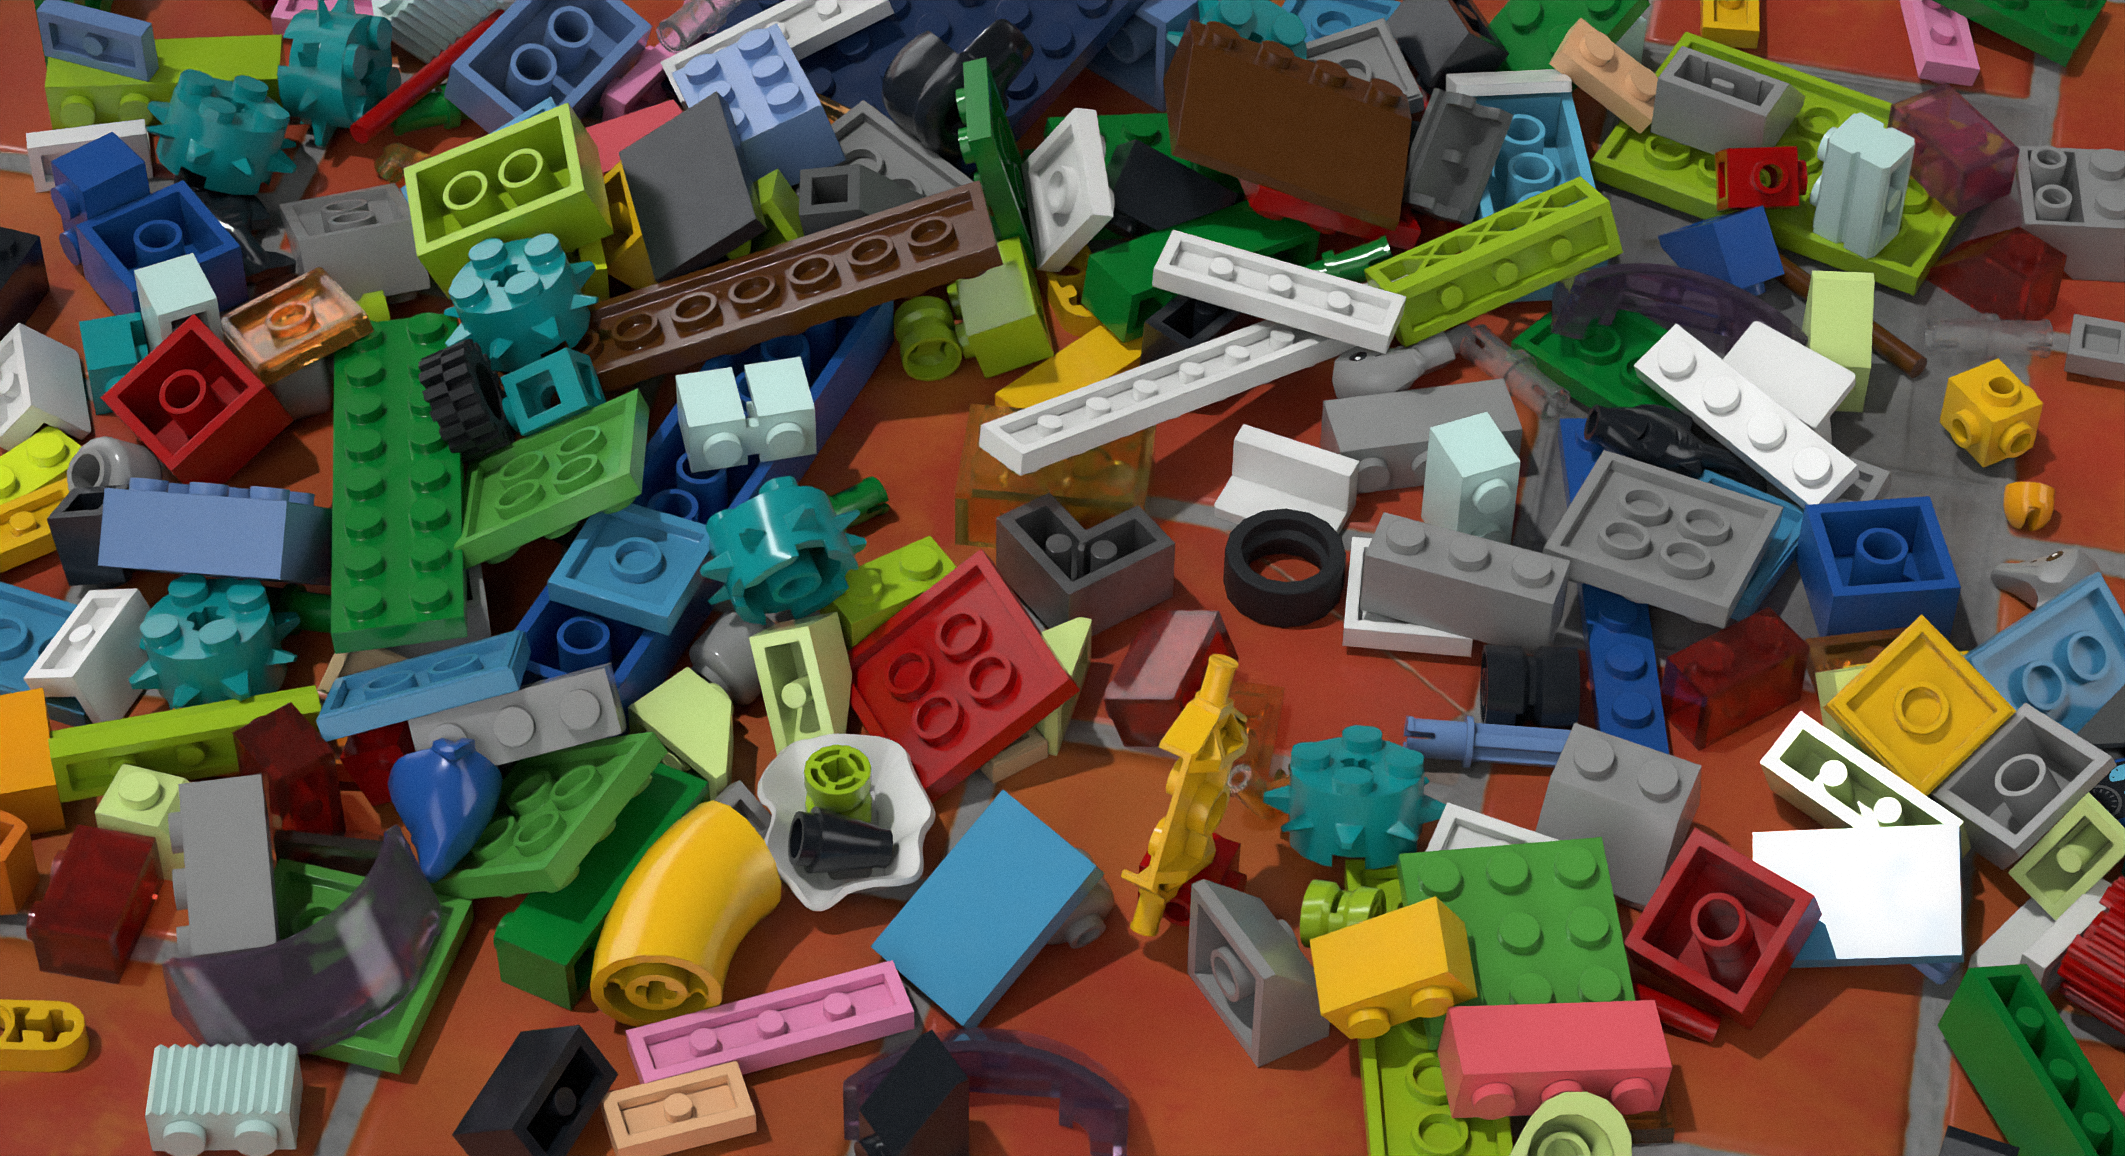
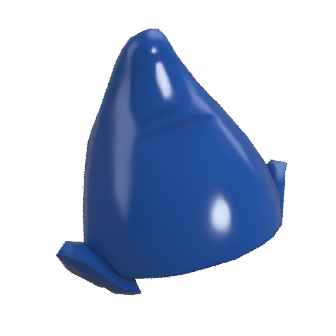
(444, 801)

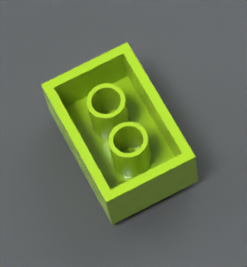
(510, 188)

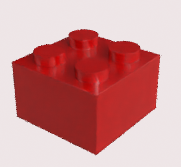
(197, 406)
(1723, 928)

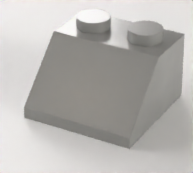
(2021, 784)
(1628, 797)
(1252, 972)

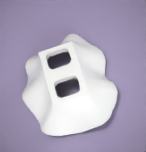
(897, 804)

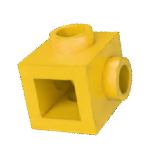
(1991, 413)

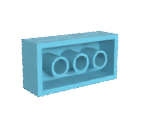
(1537, 154)

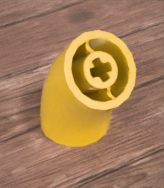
(683, 917)

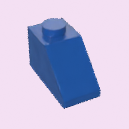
(1728, 247)

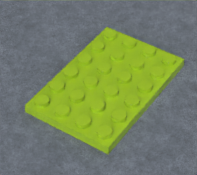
(1687, 176)

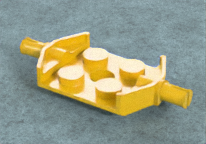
(1207, 740)

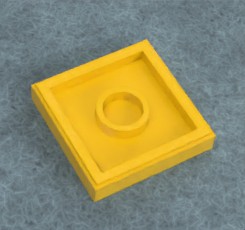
(1919, 707)

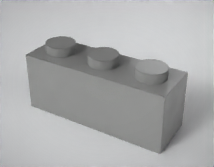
(1392, 428)
(1463, 584)
(533, 719)
(226, 869)

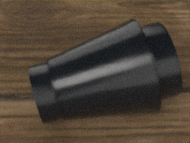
(837, 842)

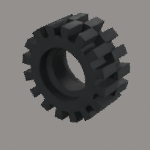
(466, 400)

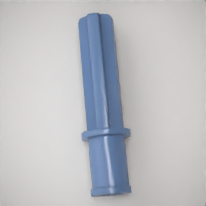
(1484, 742)

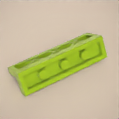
(1498, 262)
(177, 742)

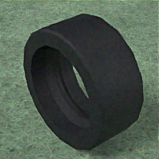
(1277, 601)

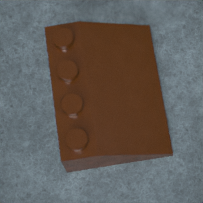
(1288, 122)

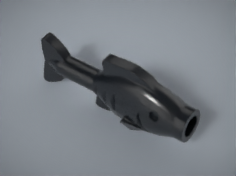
(239, 216)
(1665, 441)

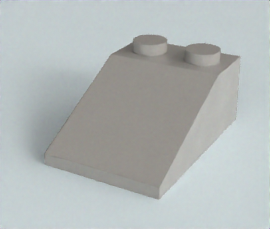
(359, 240)

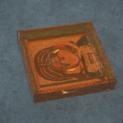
(294, 326)

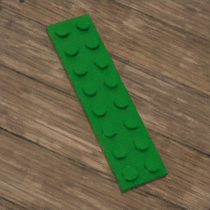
(394, 495)

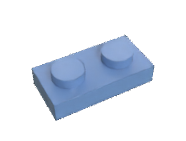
(98, 39)

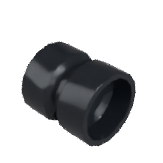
(1530, 687)

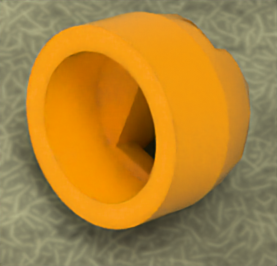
(2030, 502)

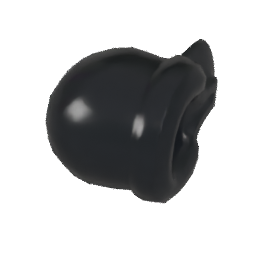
(925, 75)

